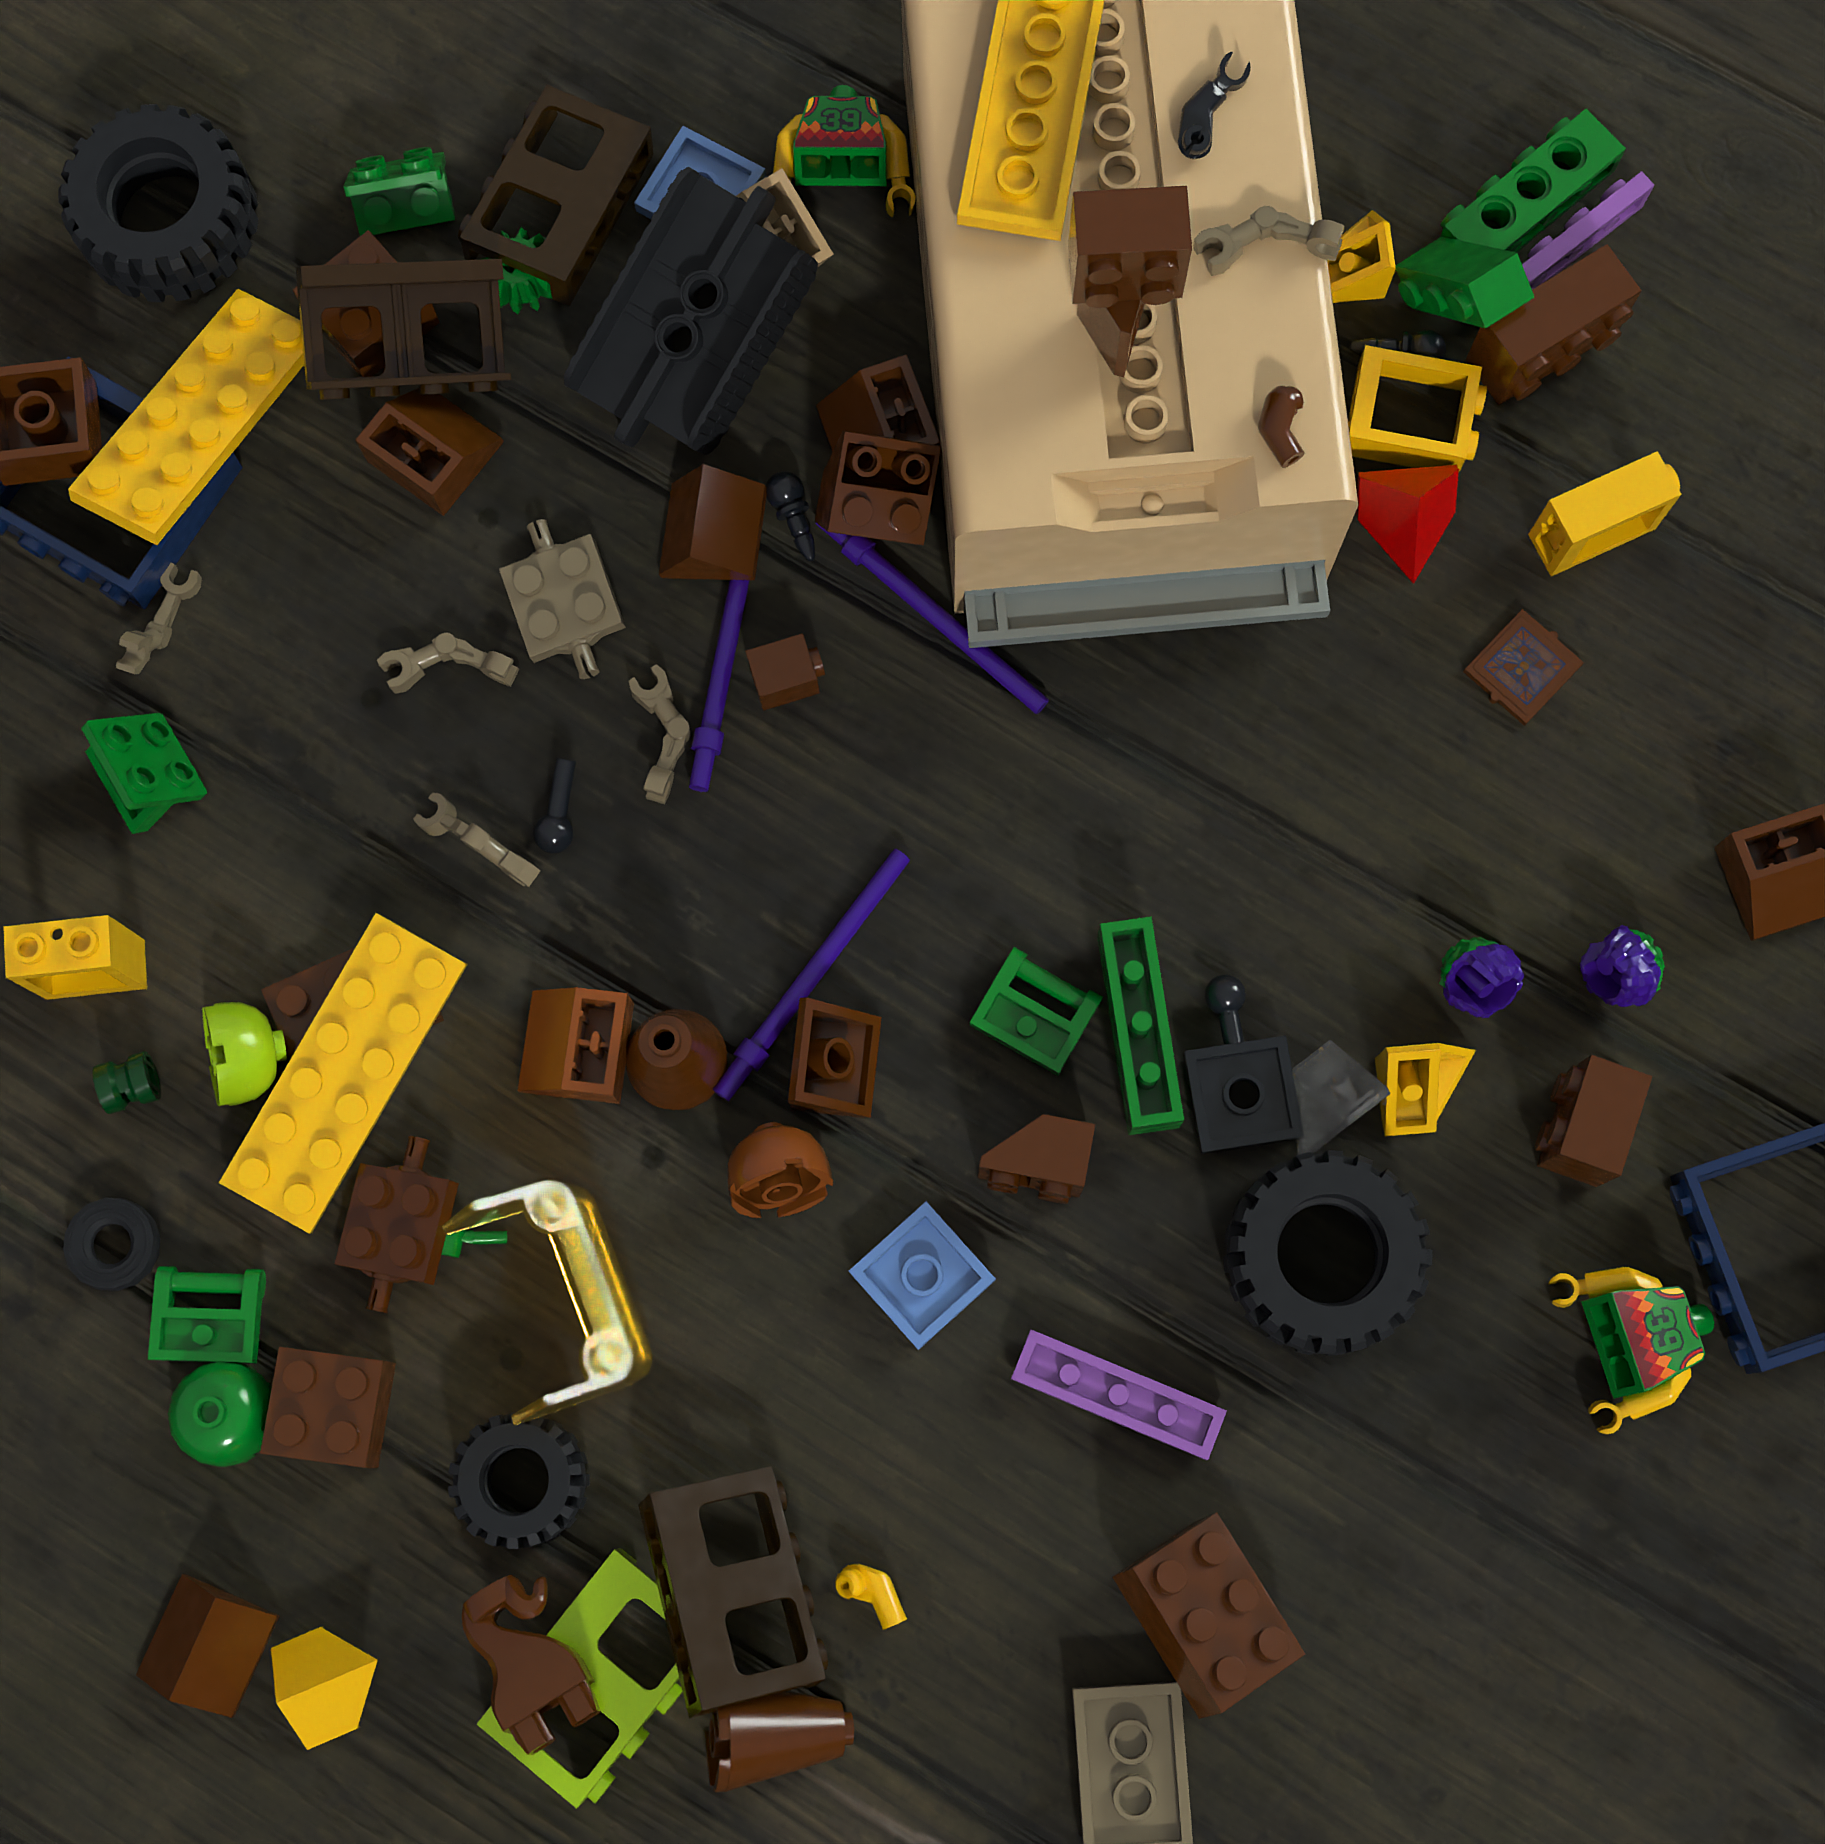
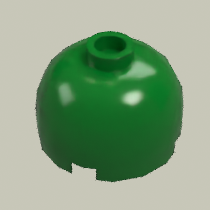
(220, 1413)

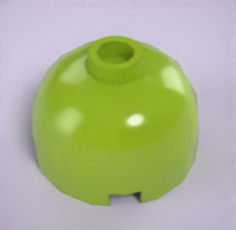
(241, 1051)

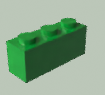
(1464, 281)

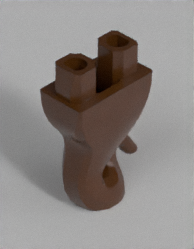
(527, 1668)

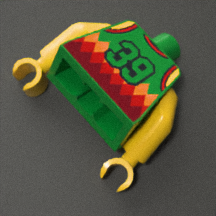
(845, 144)
(1642, 1338)

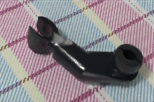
(1198, 111)

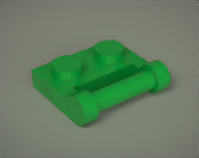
(1028, 1025)
(206, 1332)

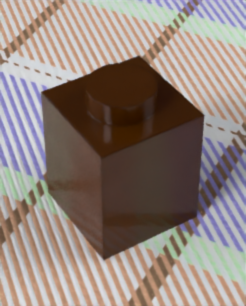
(785, 671)

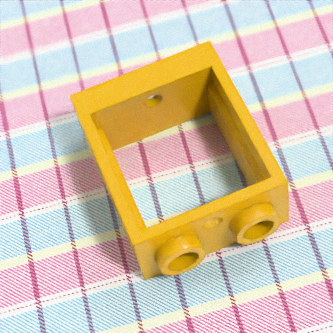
(1407, 449)
(1605, 513)
(88, 959)

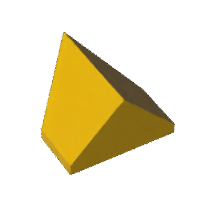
(1363, 262)
(1418, 1084)
(321, 1685)

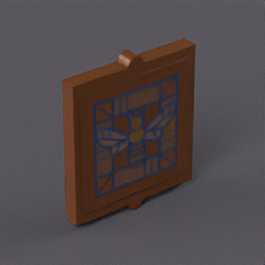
(1523, 667)

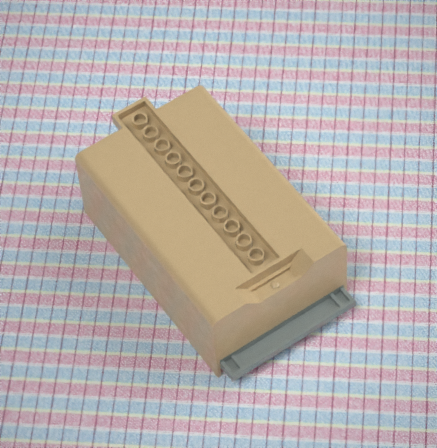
(1151, 493)

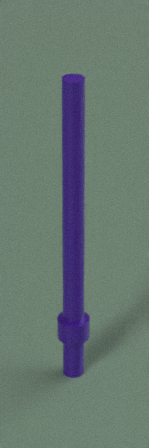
(861, 551)
(708, 738)
(753, 1052)

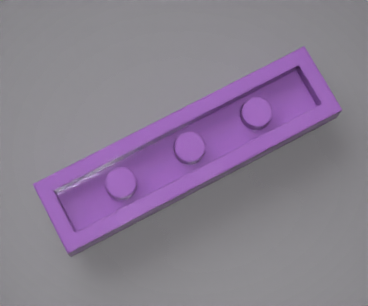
(1586, 229)
(1119, 1395)

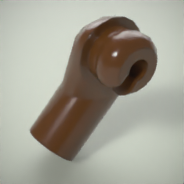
(1275, 424)

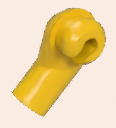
(872, 1587)

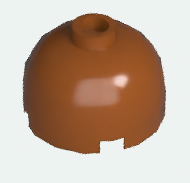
(777, 1169)

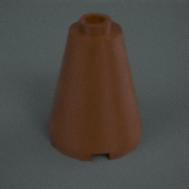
(685, 1072)
(774, 1738)

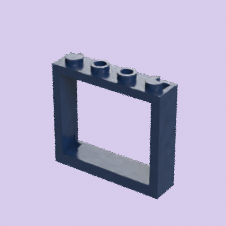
(146, 578)
(1709, 1251)

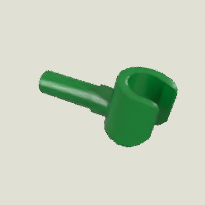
(454, 1241)

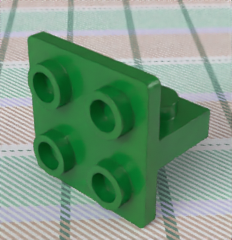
(399, 191)
(141, 767)

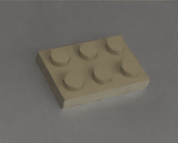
(1132, 1764)

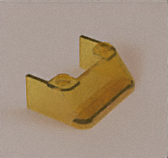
(615, 1341)

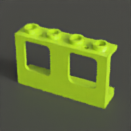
(616, 1692)

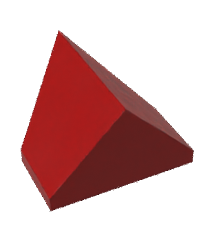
(1407, 511)

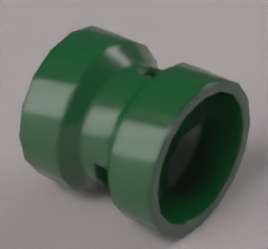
(126, 1082)

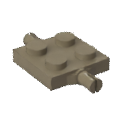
(562, 598)

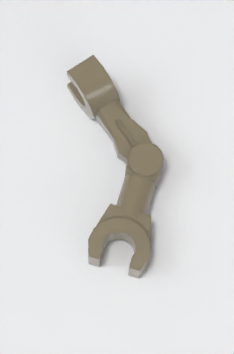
(1321, 238)
(159, 631)
(445, 648)
(660, 700)
(477, 839)

